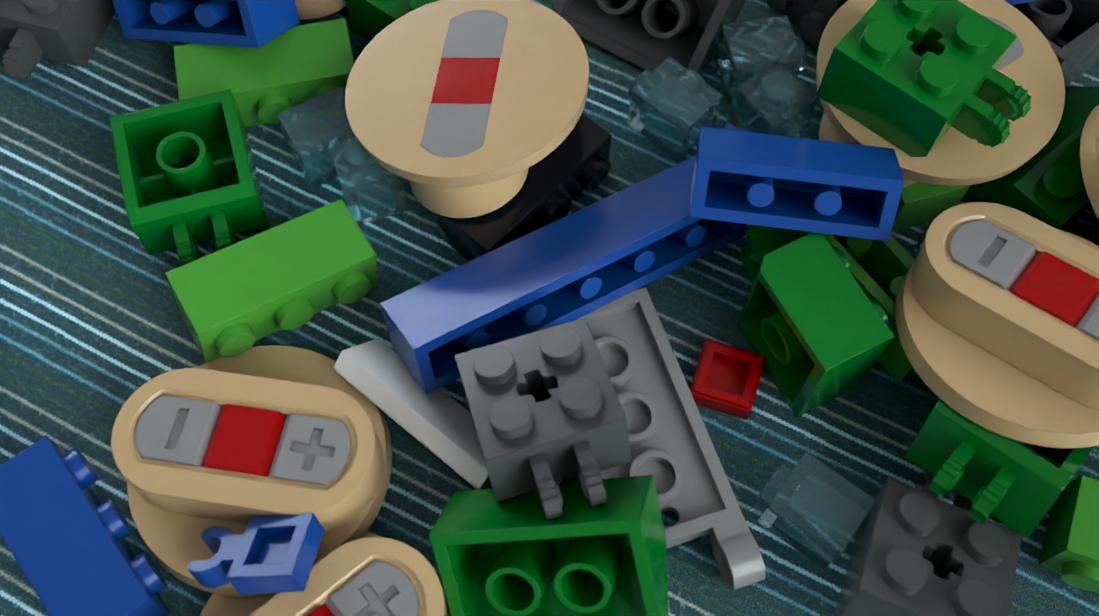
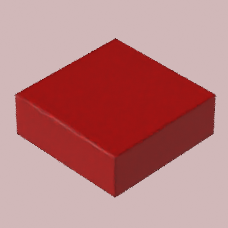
(726, 379)

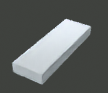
(430, 418)

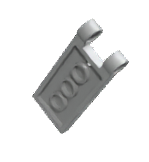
(671, 437)

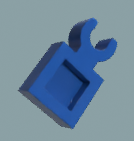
(267, 558)

